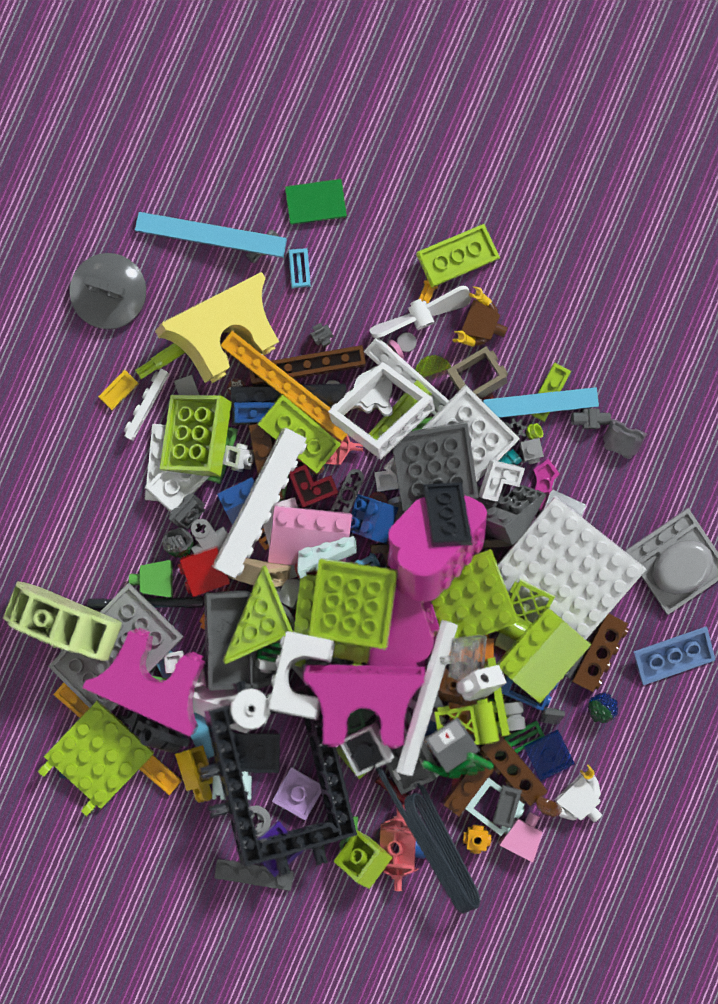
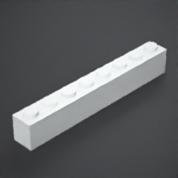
(259, 502)

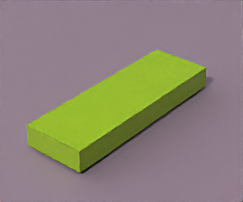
(553, 383)

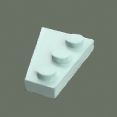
(309, 557)

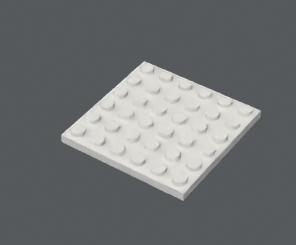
(573, 564)

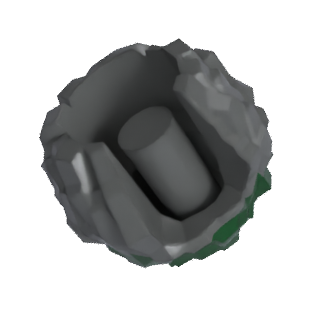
(178, 542)

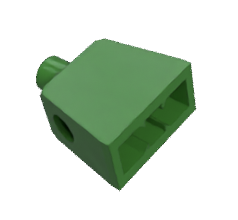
(155, 579)

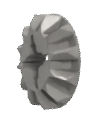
(262, 815)

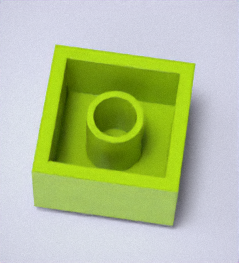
(363, 859)

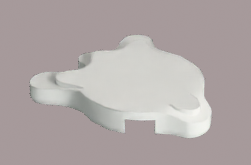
(377, 397)

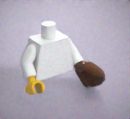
(576, 800)

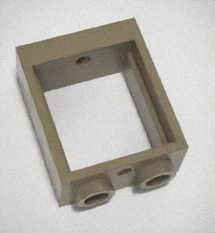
(490, 386)

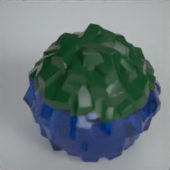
(602, 707)

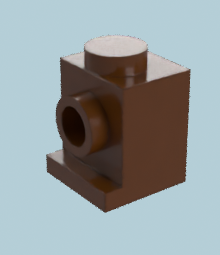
(448, 690)

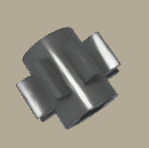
(322, 335)
(517, 425)

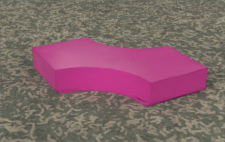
(545, 476)

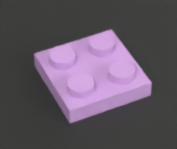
(297, 793)

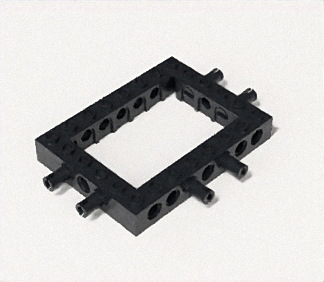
(236, 804)

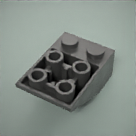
(513, 514)

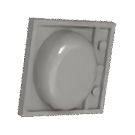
(677, 561)

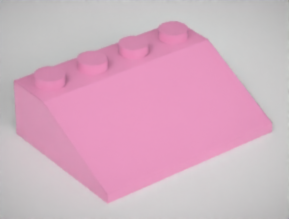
(302, 528)

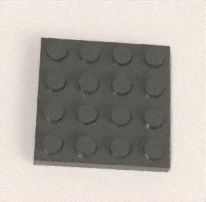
(434, 457)

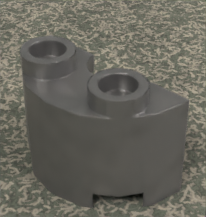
(622, 439)

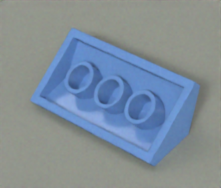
(674, 655)

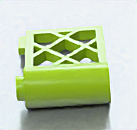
(516, 630)
(481, 717)

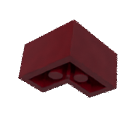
(309, 491)

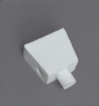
(473, 685)

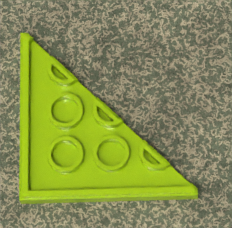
(261, 620)

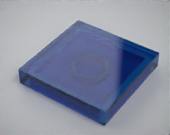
(549, 755)

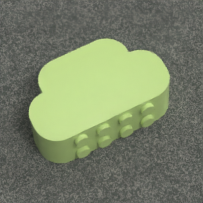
(61, 621)

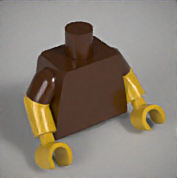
(480, 321)

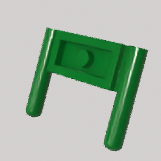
(469, 767)

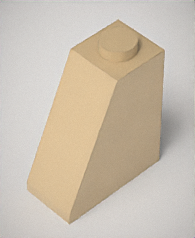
(278, 572)

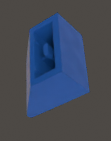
(372, 518)

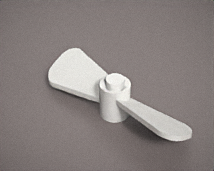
(422, 313)

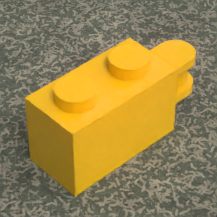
(189, 764)

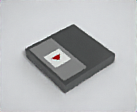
(451, 744)

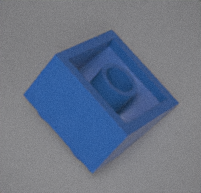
(235, 497)

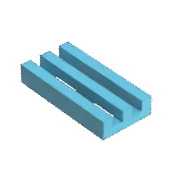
(301, 284)

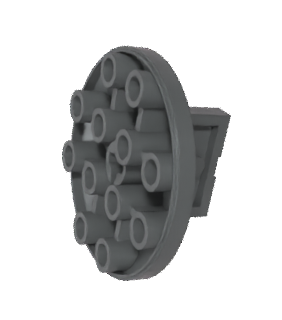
(108, 291)

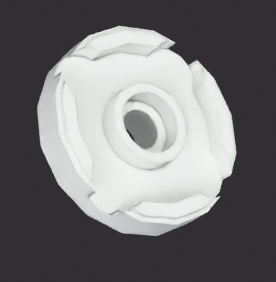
(240, 711)

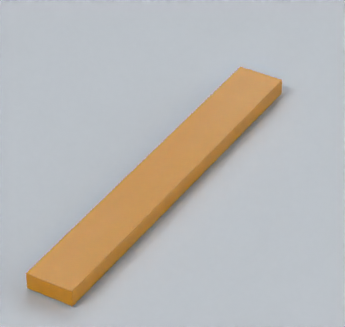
(281, 382)
(152, 768)

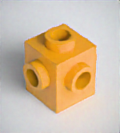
(471, 834)

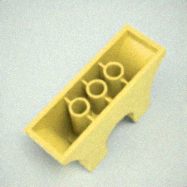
(201, 326)

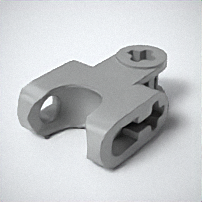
(209, 538)

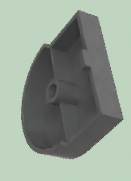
(221, 620)

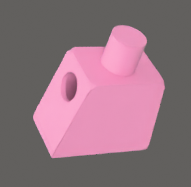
(523, 837)

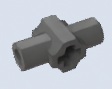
(590, 418)

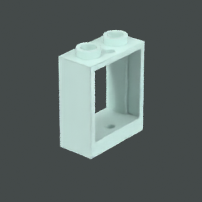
(477, 797)

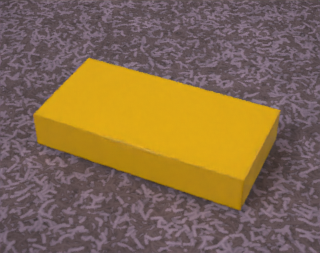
(118, 390)

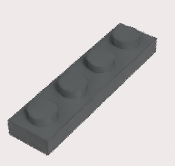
(252, 874)

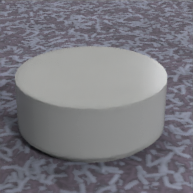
(406, 342)

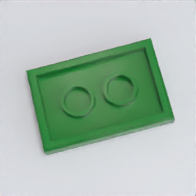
(316, 201)

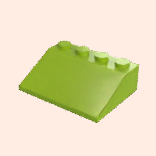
(195, 434)
(543, 654)

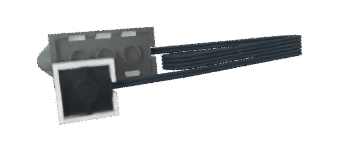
(367, 751)

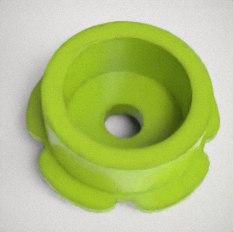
(534, 431)

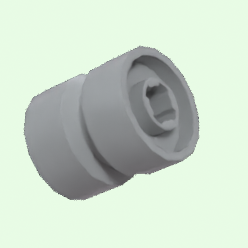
(513, 713)

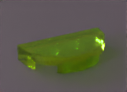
(432, 365)

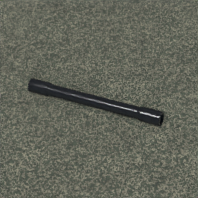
(187, 602)

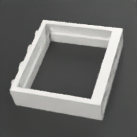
(399, 429)

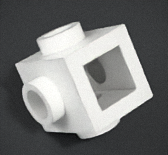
(238, 457)

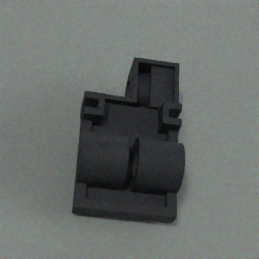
(154, 733)

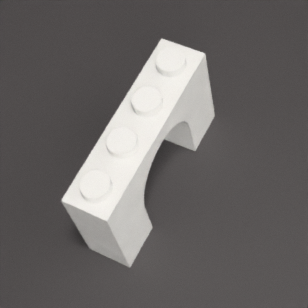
(295, 648)

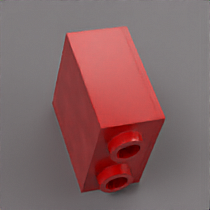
(199, 572)

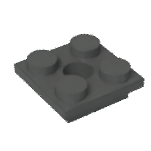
(187, 512)

